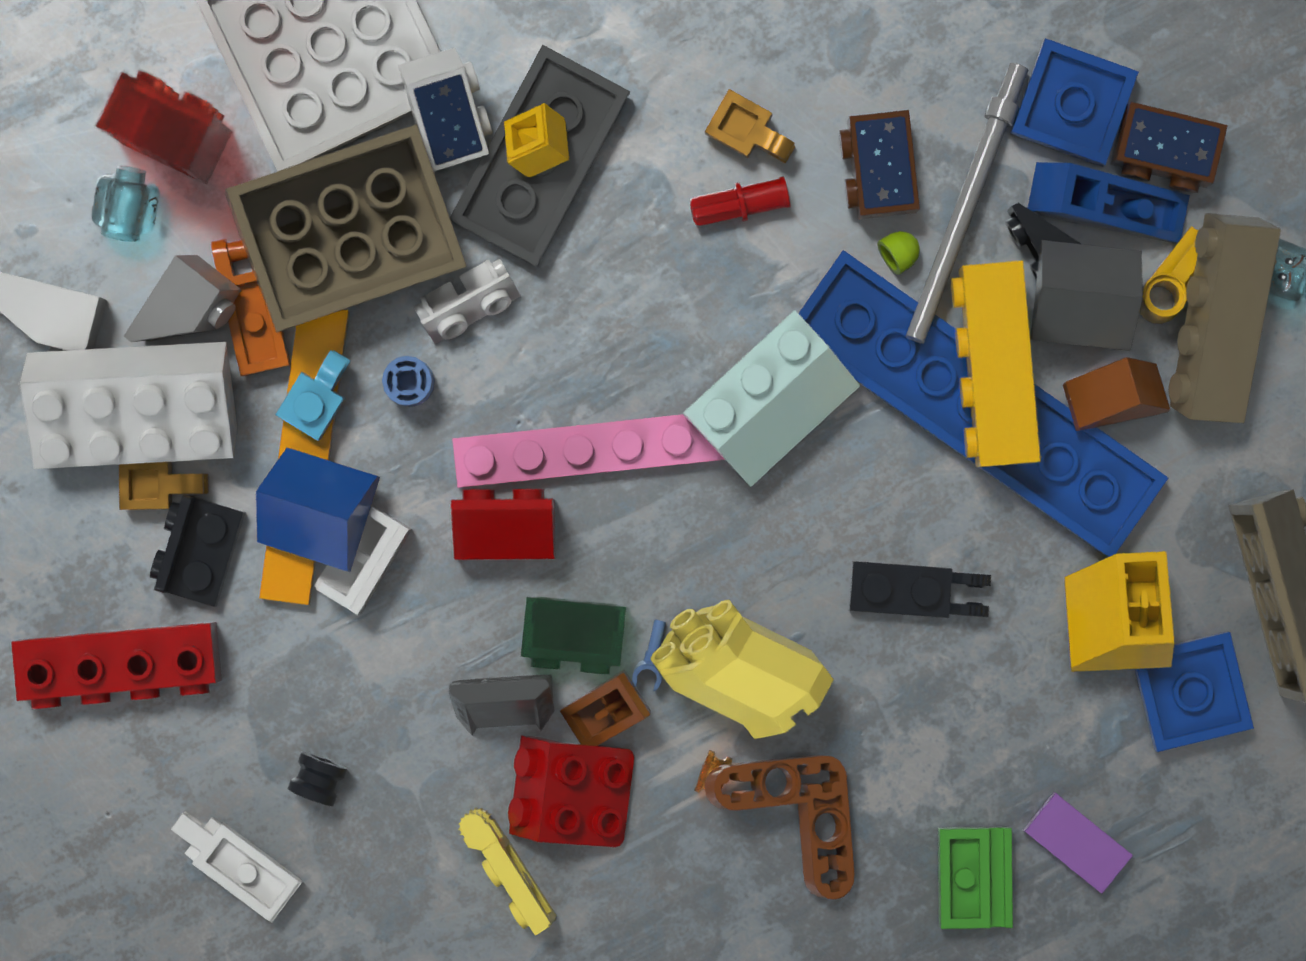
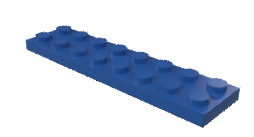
(1083, 475)

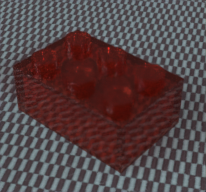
(171, 130)

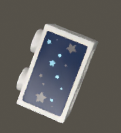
(444, 108)

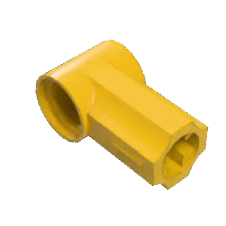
(1174, 276)

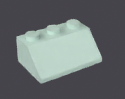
(772, 398)

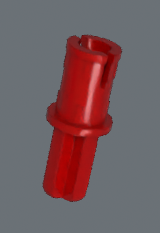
(740, 202)

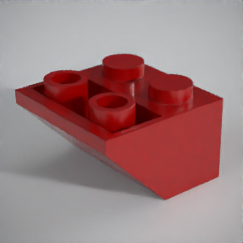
(503, 527)

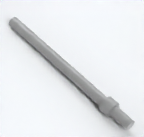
(1000, 115)

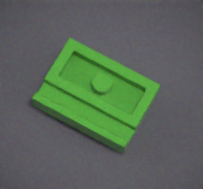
(975, 877)

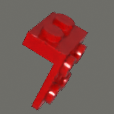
(570, 793)

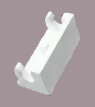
(376, 551)

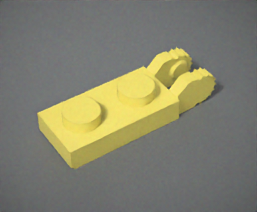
(507, 869)

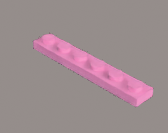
(579, 450)

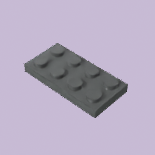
(526, 211)

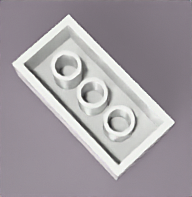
(129, 405)

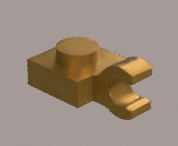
(743, 125)
(153, 485)

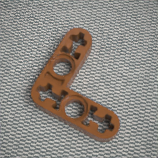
(812, 802)

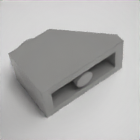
(185, 302)

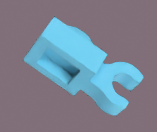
(312, 401)

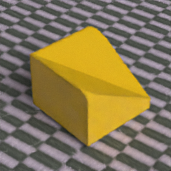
(536, 140)

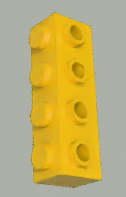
(998, 364)

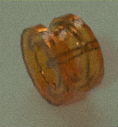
(709, 764)

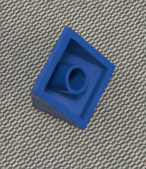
(314, 508)

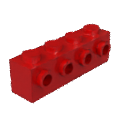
(116, 662)

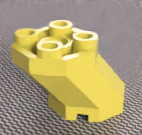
(741, 669)

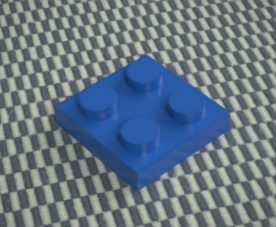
(1074, 102)
(1196, 696)

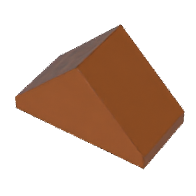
(1116, 394)
(606, 710)

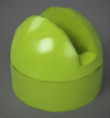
(899, 251)

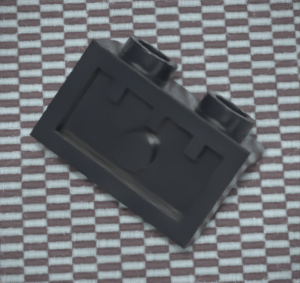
(197, 549)

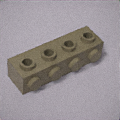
(1224, 317)

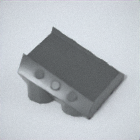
(503, 701)

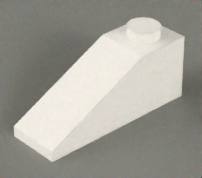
(51, 313)

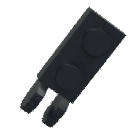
(912, 590)

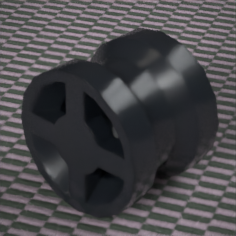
(317, 778)

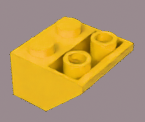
(1120, 613)

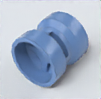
(415, 384)

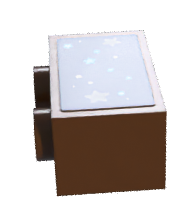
(1168, 147)
(881, 165)

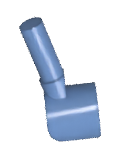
(654, 643)

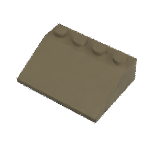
(345, 228)
(1274, 558)

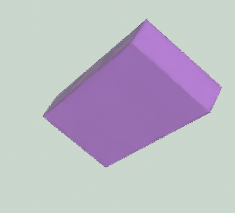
(1078, 842)

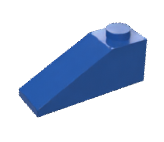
(1107, 201)

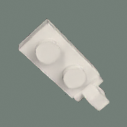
(237, 865)

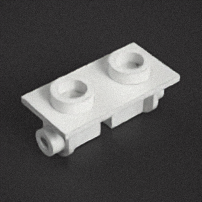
(449, 314)

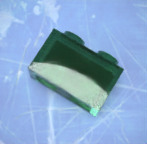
(573, 633)

